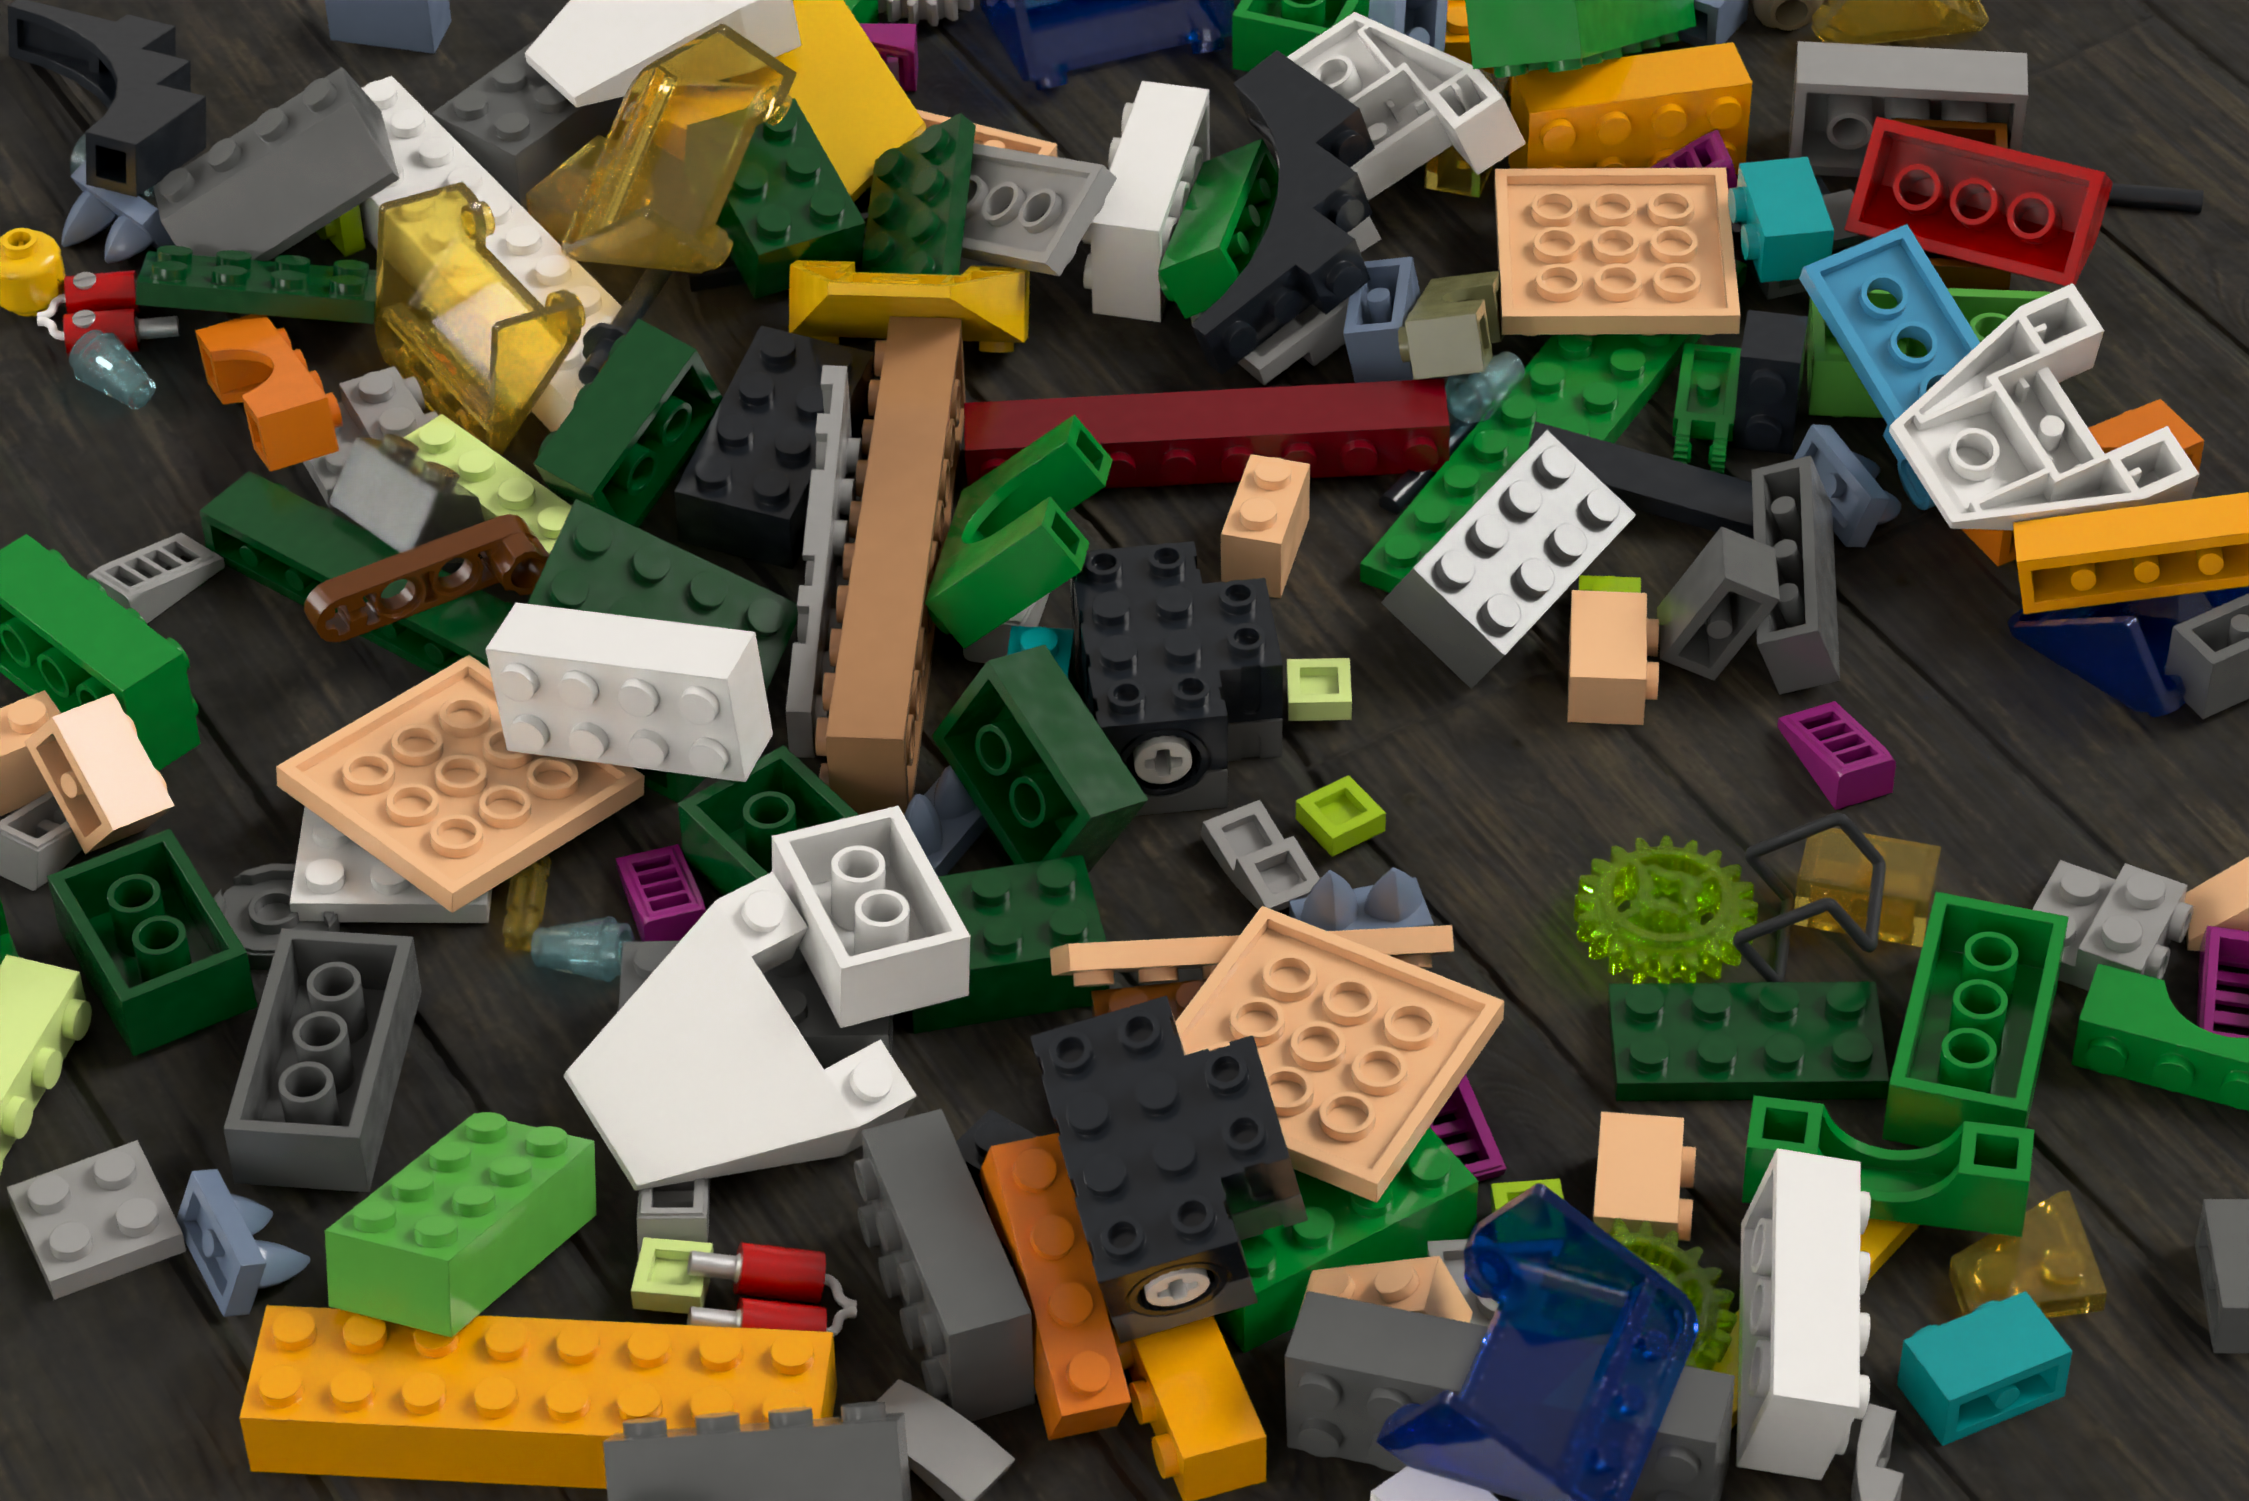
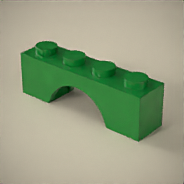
(2140, 1036)
(1963, 1183)

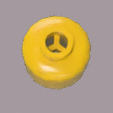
(29, 271)

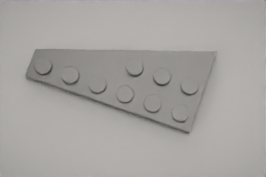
(824, 540)

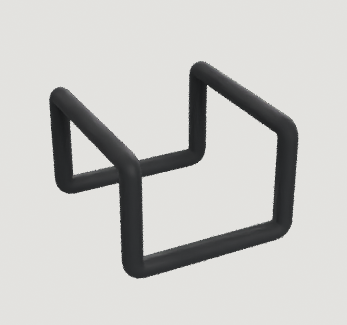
(1788, 915)

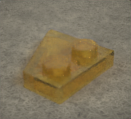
(2047, 1262)

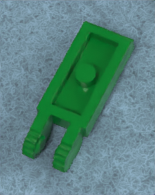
(1706, 401)

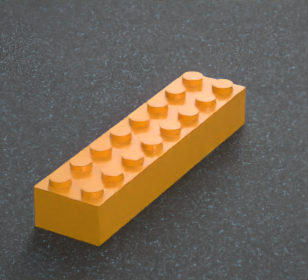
(504, 1392)

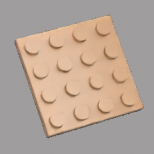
(1615, 251)
(442, 796)
(1347, 1042)

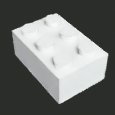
(875, 916)

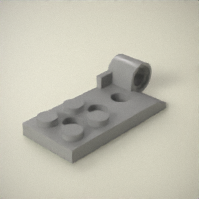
(1033, 185)

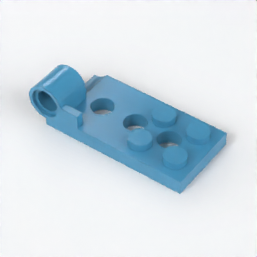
(1871, 333)

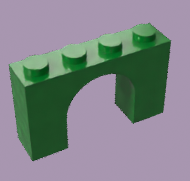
(1013, 533)

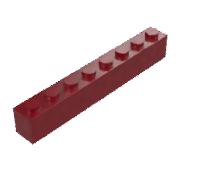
(1213, 432)

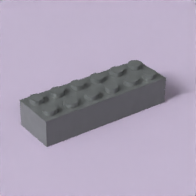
(1365, 1360)

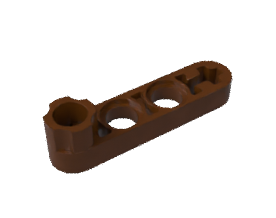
(508, 555)

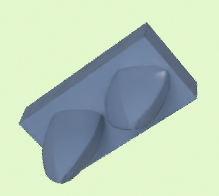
(135, 224)
(1850, 485)
(945, 821)
(1389, 903)
(221, 1241)

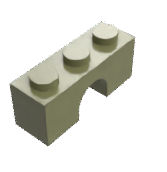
(1453, 326)

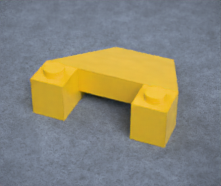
(847, 92)
(837, 302)

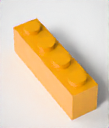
(2133, 553)
(1196, 1408)

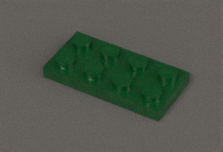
(920, 203)
(257, 287)
(628, 572)
(1747, 1041)

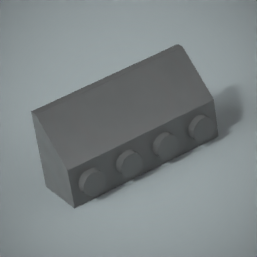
(281, 174)

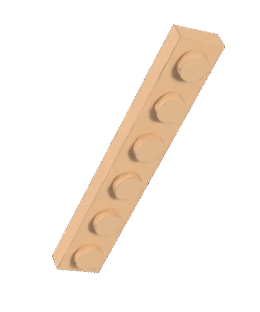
(1161, 958)

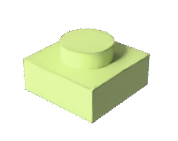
(1319, 689)
(663, 1279)

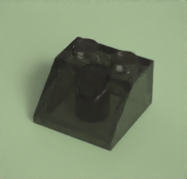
(402, 494)

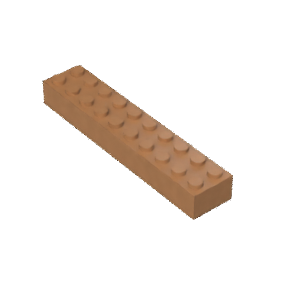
(899, 532)

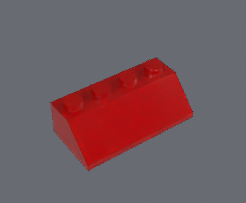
(1980, 202)

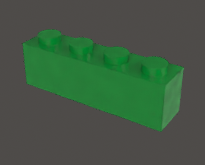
(1219, 227)

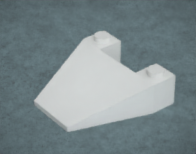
(602, 45)
(1411, 103)
(2009, 446)
(712, 1070)

